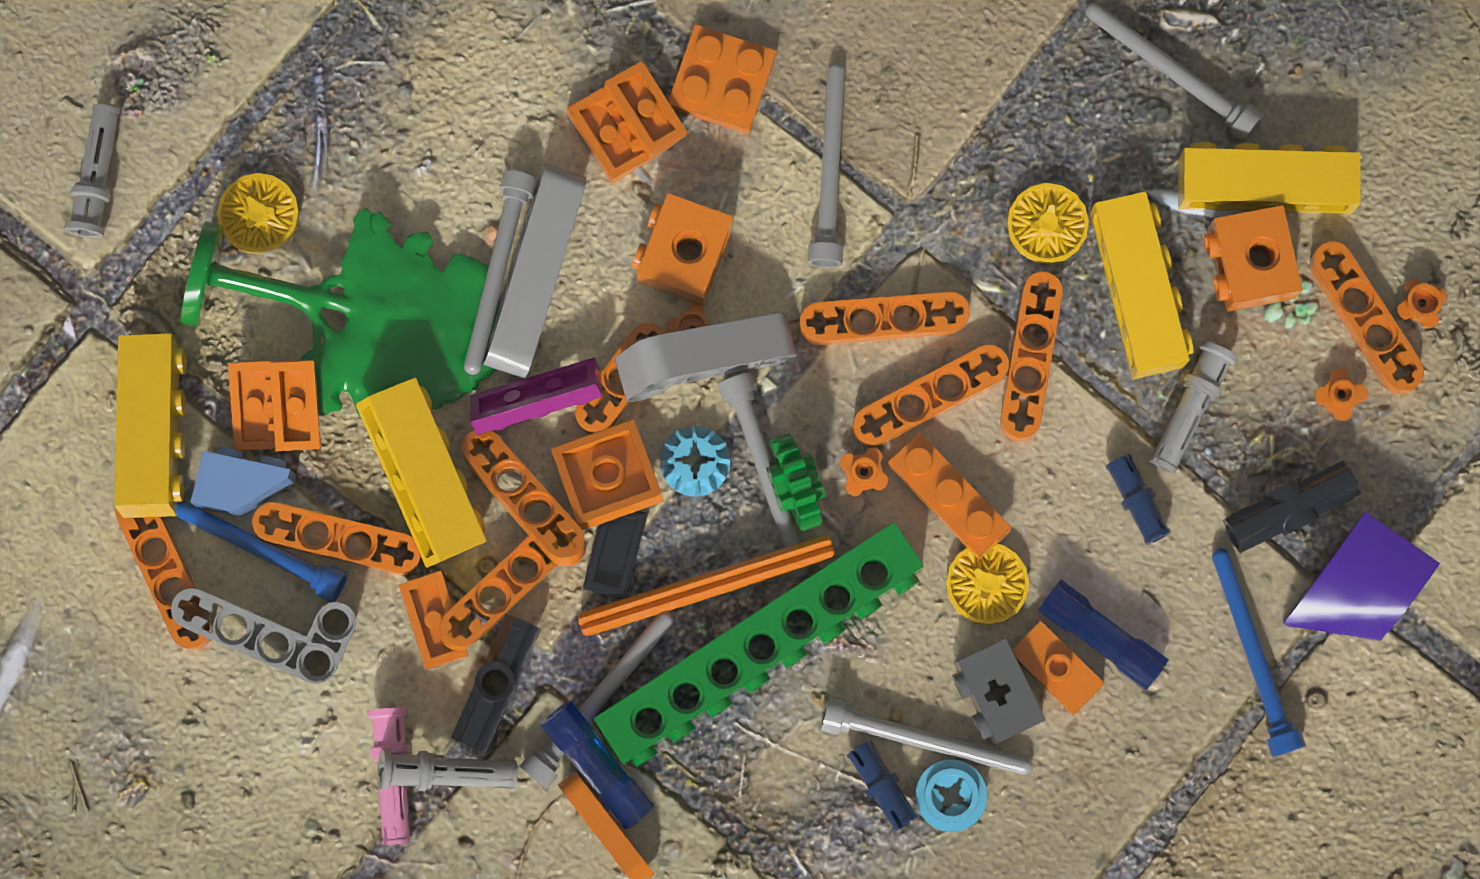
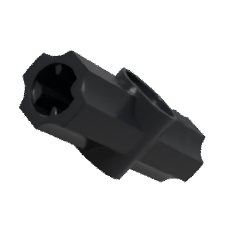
(1291, 506)
(507, 655)

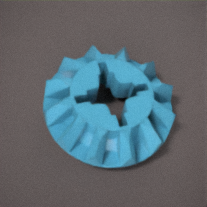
(680, 475)
(972, 790)

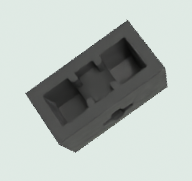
(1000, 667)

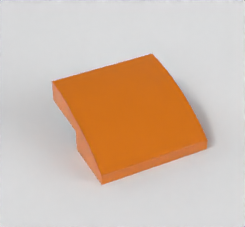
(626, 122)
(274, 405)

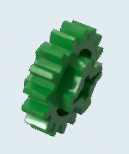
(795, 482)

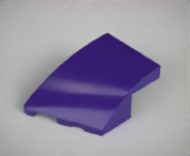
(1364, 583)

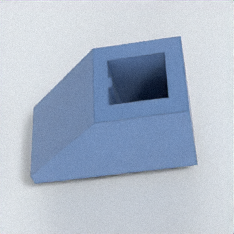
(238, 485)

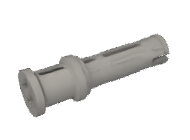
(94, 194)
(1200, 389)
(425, 771)

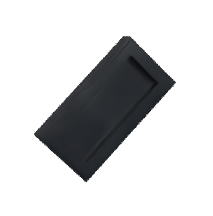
(615, 555)

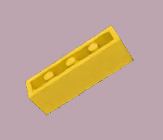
(1269, 178)
(1140, 285)
(148, 426)
(421, 471)

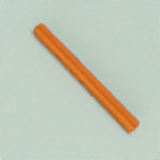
(706, 585)

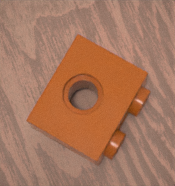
(673, 225)
(1238, 279)

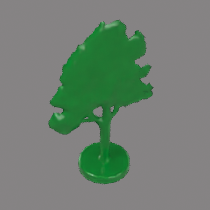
(398, 309)

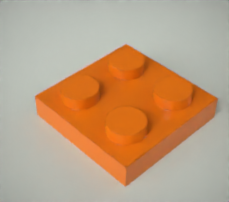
(722, 79)
(607, 475)

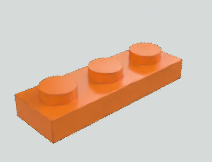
(949, 496)

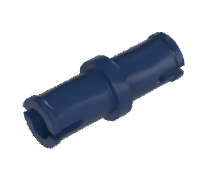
(1138, 499)
(882, 785)

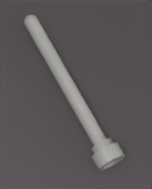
(1238, 117)
(516, 190)
(825, 249)
(739, 394)
(842, 718)
(544, 763)

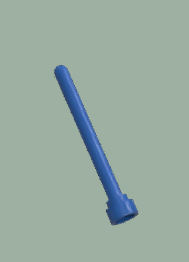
(325, 580)
(1283, 734)

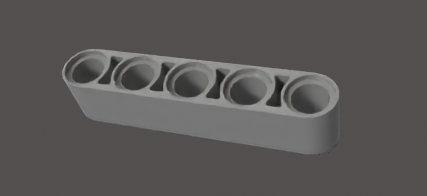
(534, 271)

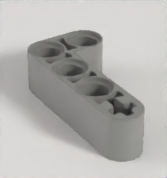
(703, 353)
(259, 627)

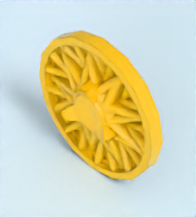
(258, 213)
(1047, 223)
(987, 588)

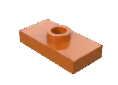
(1057, 668)

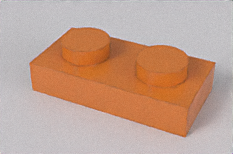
(426, 604)

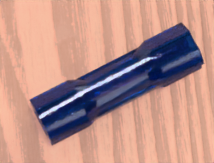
(1129, 654)
(578, 741)

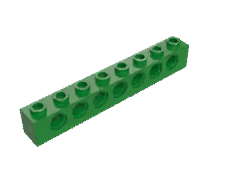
(884, 548)

